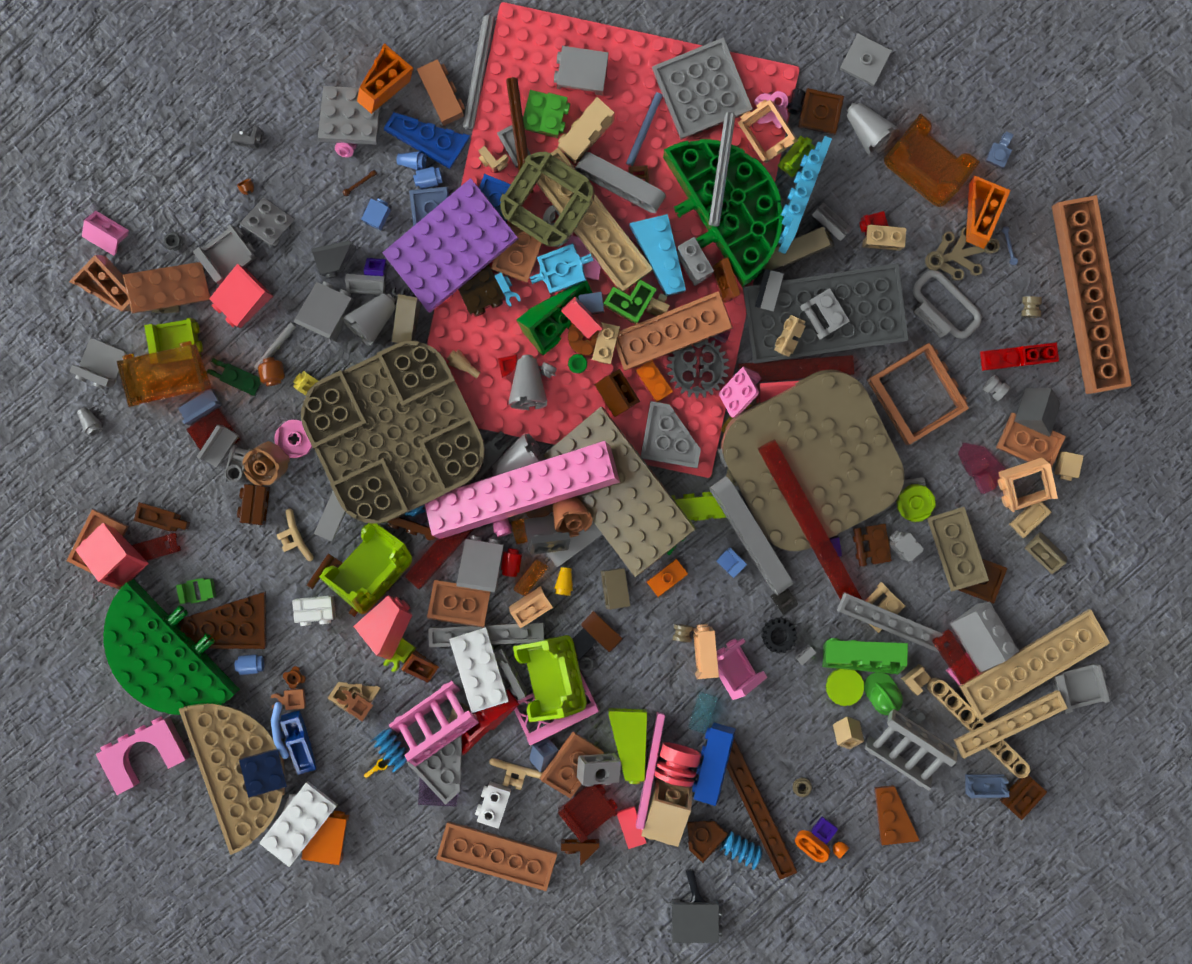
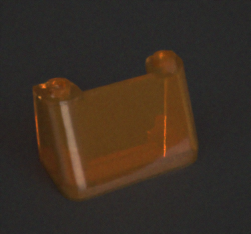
(928, 164)
(163, 374)

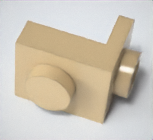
(487, 159)

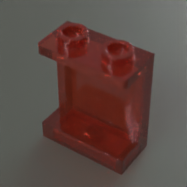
(587, 811)

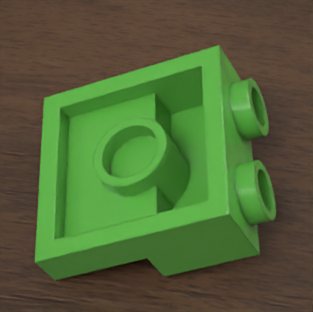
(545, 113)

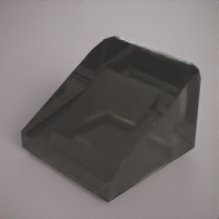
(784, 601)

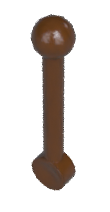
(346, 192)

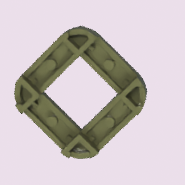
(524, 182)

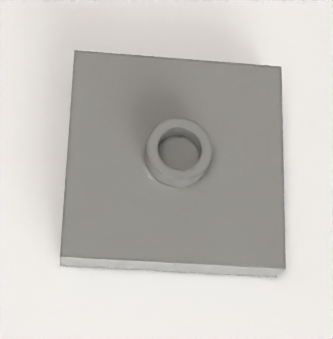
(865, 59)

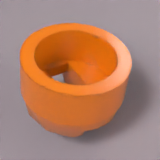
(840, 849)

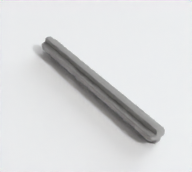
(478, 72)
(722, 167)

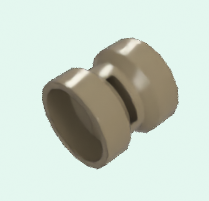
(1031, 307)

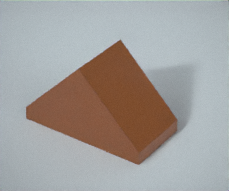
(420, 667)

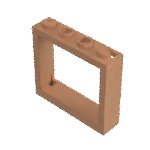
(949, 383)

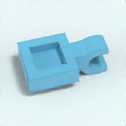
(504, 284)

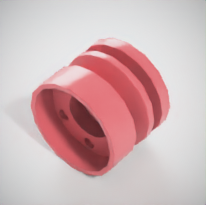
(676, 768)

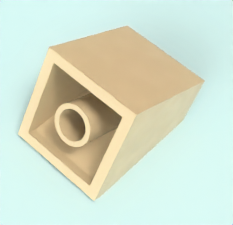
(667, 812)

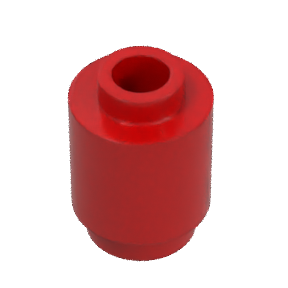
(511, 562)

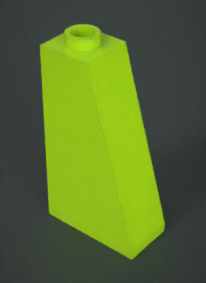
(630, 737)

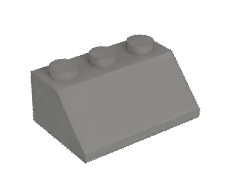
(984, 636)

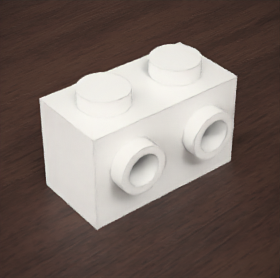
(494, 804)

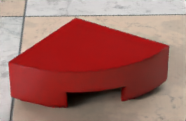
(507, 365)

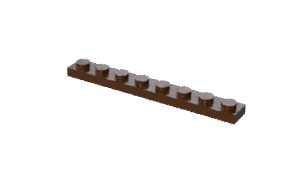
(759, 813)

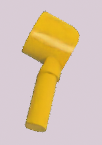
(375, 769)

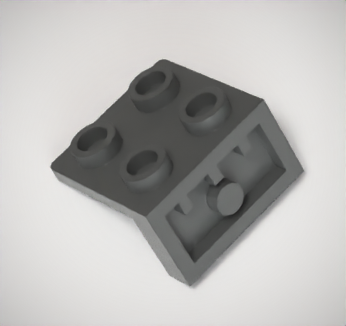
(543, 536)

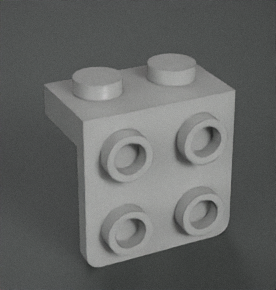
(99, 364)

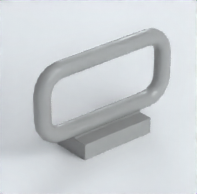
(933, 317)

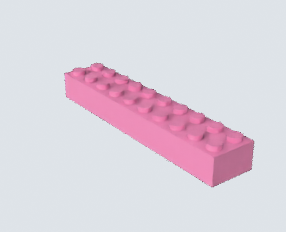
(522, 490)

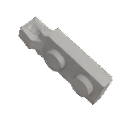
(509, 672)

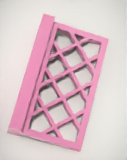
(558, 724)

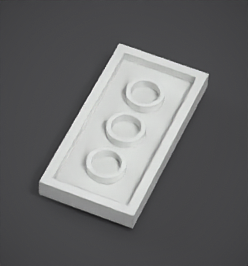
(479, 670)
(298, 824)

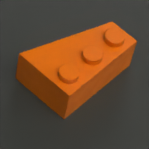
(384, 79)
(984, 209)

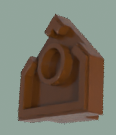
(704, 838)

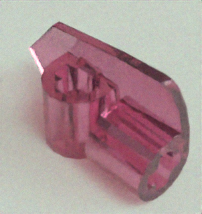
(981, 466)

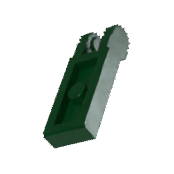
(237, 377)

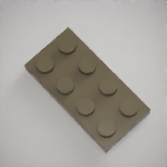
(957, 549)

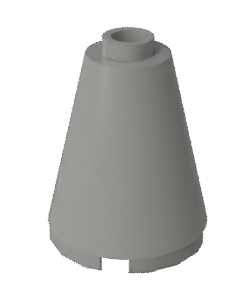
(871, 128)
(370, 318)
(527, 385)
(520, 454)

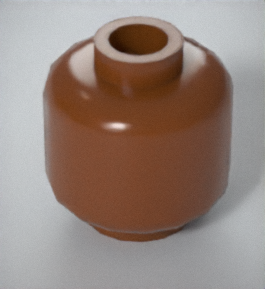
(271, 371)

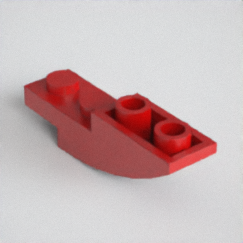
(1019, 356)
(488, 720)

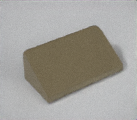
(1046, 553)

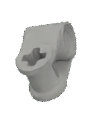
(234, 462)

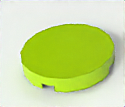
(915, 503)
(844, 687)

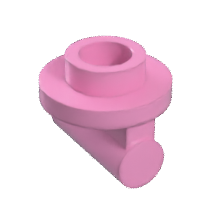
(345, 149)

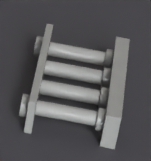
(915, 734)

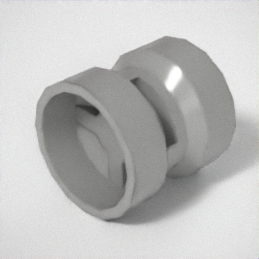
(996, 388)

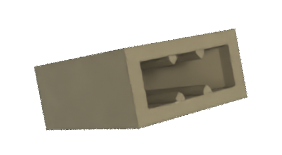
(406, 318)

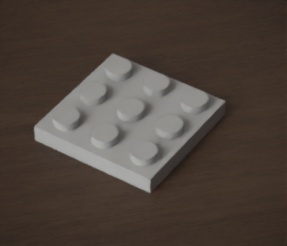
(345, 119)

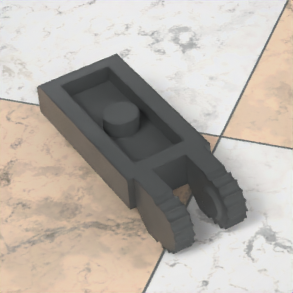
(492, 454)

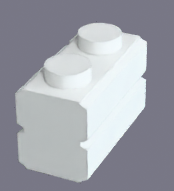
(314, 609)

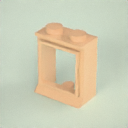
(750, 118)
(1006, 484)
(705, 652)

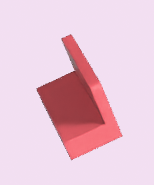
(581, 317)

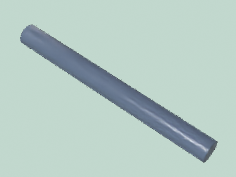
(644, 129)

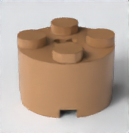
(265, 464)

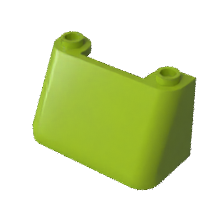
(369, 568)
(553, 678)

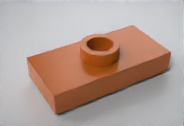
(667, 577)

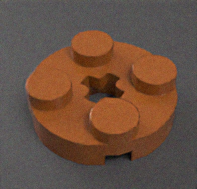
(578, 345)

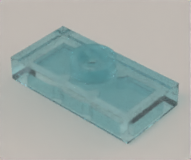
(702, 712)

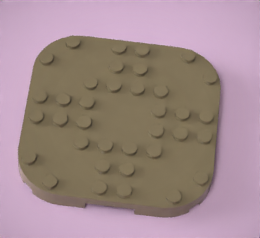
(393, 432)
(831, 446)

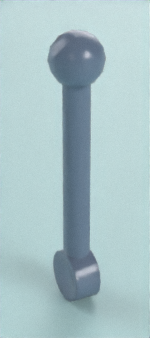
(1013, 261)

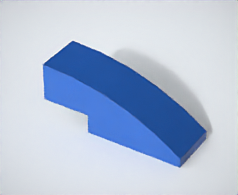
(298, 742)

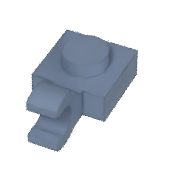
(999, 152)

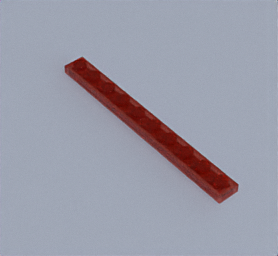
(807, 519)

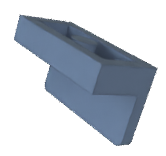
(199, 407)

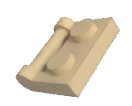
(889, 603)

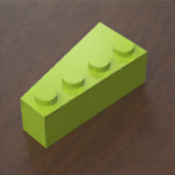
(700, 507)

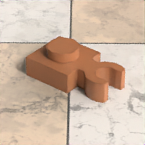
(292, 699)
(357, 706)

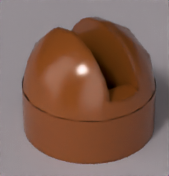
(245, 186)

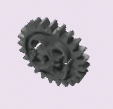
(716, 368)

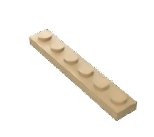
(1010, 724)

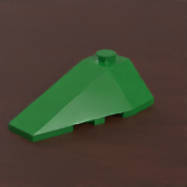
(546, 321)

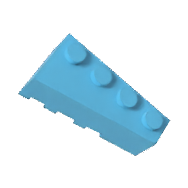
(659, 248)

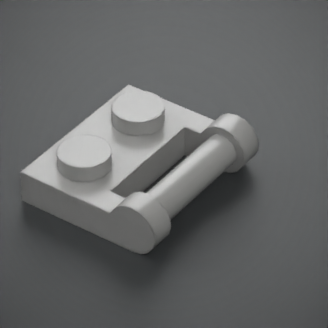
(830, 310)

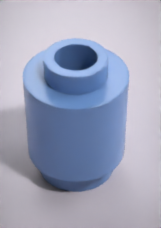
(427, 177)
(249, 664)

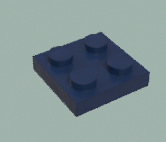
(262, 772)

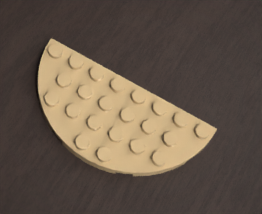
(219, 739)

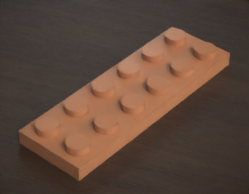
(672, 331)
(496, 856)

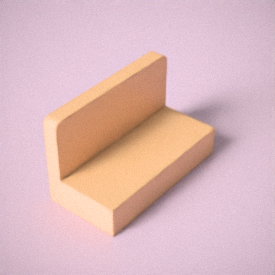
(530, 607)

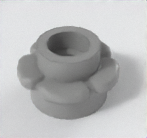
(547, 370)

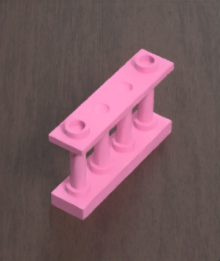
(448, 732)

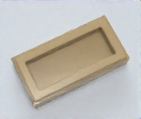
(1030, 518)

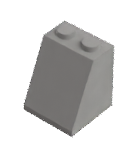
(325, 310)
(480, 564)

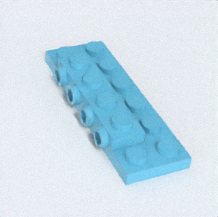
(800, 195)

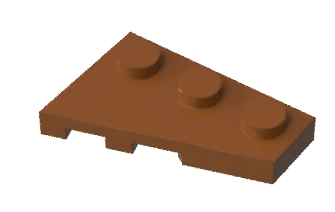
(892, 817)

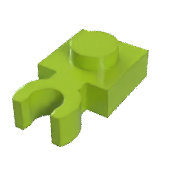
(402, 654)

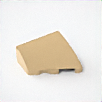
(366, 692)

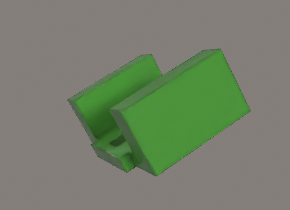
(186, 591)

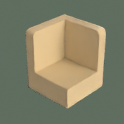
(916, 679)
(848, 732)

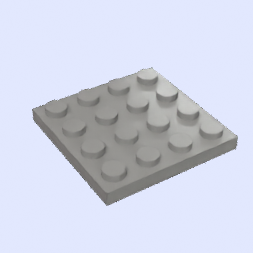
(701, 88)

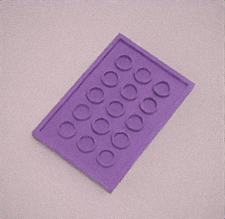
(450, 245)

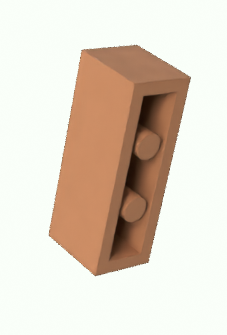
(441, 92)

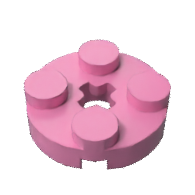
(283, 435)

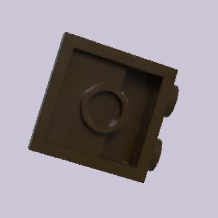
(481, 292)

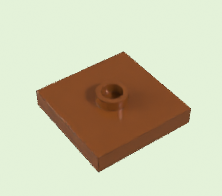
(726, 280)

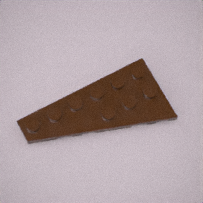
(232, 625)

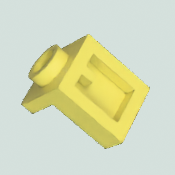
(304, 382)

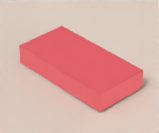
(627, 820)

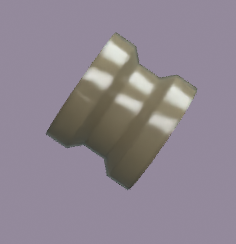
(682, 633)

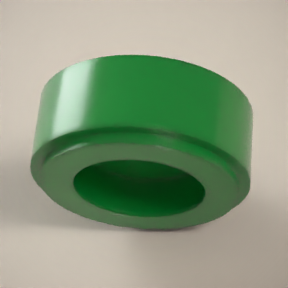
(577, 363)

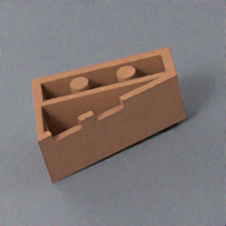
(104, 281)

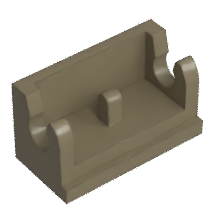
(615, 588)

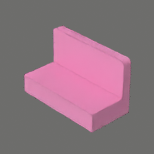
(103, 232)

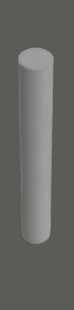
(277, 343)

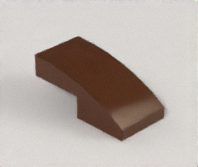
(601, 631)

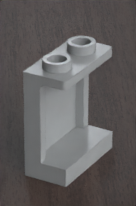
(581, 69)
(225, 253)
(694, 261)
(1082, 686)

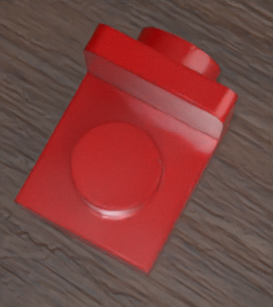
(873, 219)

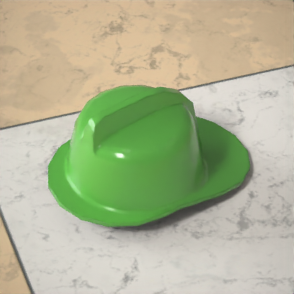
(883, 693)

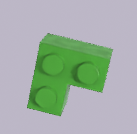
(631, 306)

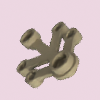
(958, 255)

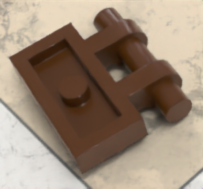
(878, 544)

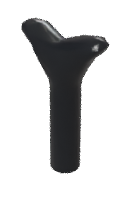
(696, 897)

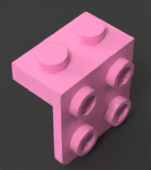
(740, 391)

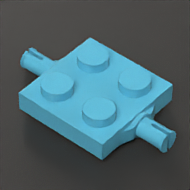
(561, 268)

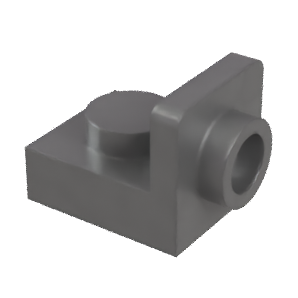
(244, 138)

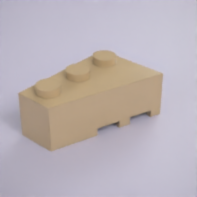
(586, 130)

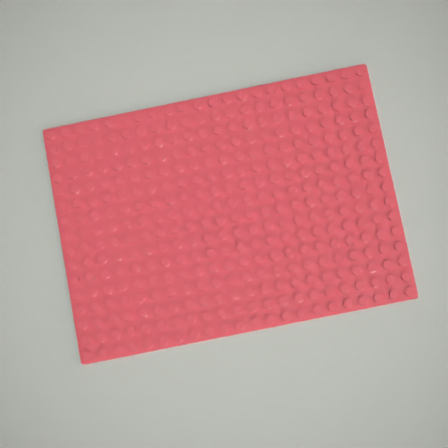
(527, 49)

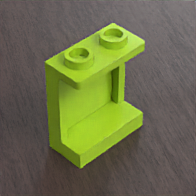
(169, 335)

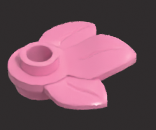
(782, 107)

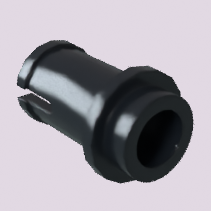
(794, 106)

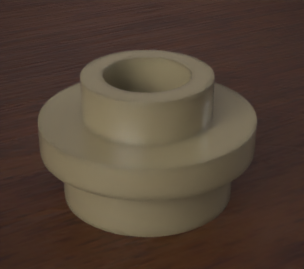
(806, 791)

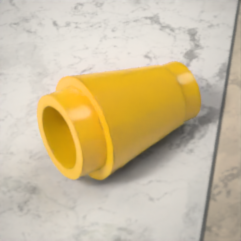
(564, 582)

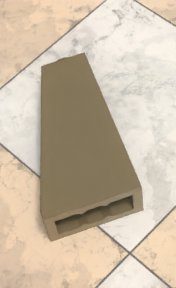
(801, 248)

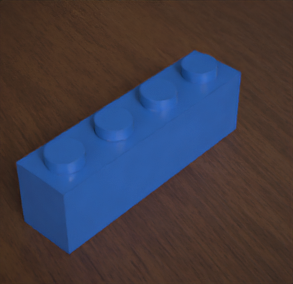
(714, 763)

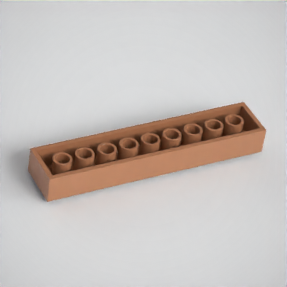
(1091, 294)

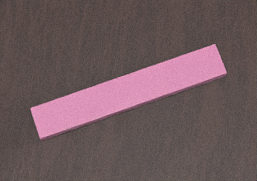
(650, 770)

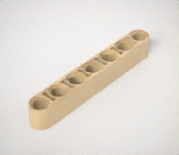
(971, 721)

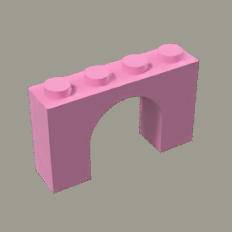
(115, 757)

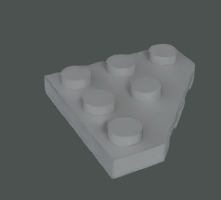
(668, 438)
(443, 770)

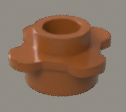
(288, 676)

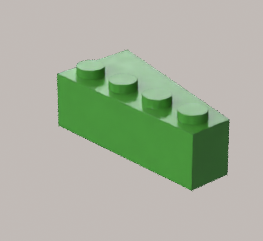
(865, 656)

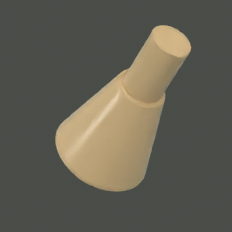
(459, 361)

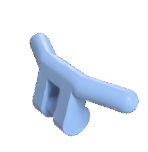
(276, 730)

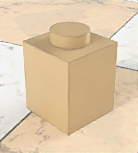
(1068, 465)

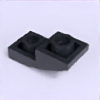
(583, 643)

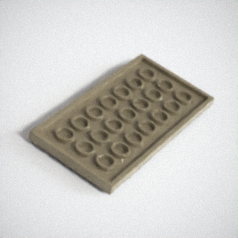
(638, 512)

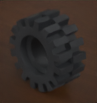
(787, 643)

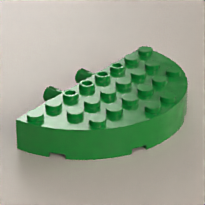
(750, 206)
(156, 658)

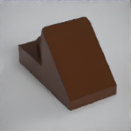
(586, 848)

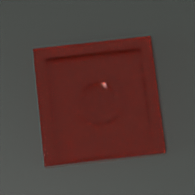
(203, 428)

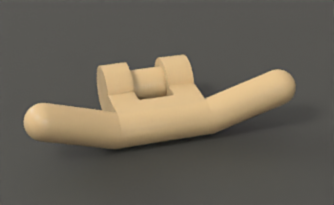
(298, 541)
(516, 769)

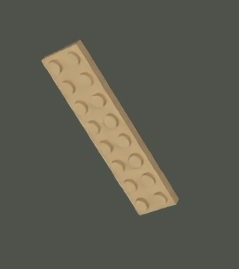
(600, 234)
(1034, 664)

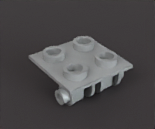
(267, 222)

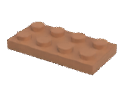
(166, 287)

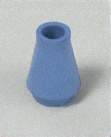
(412, 160)

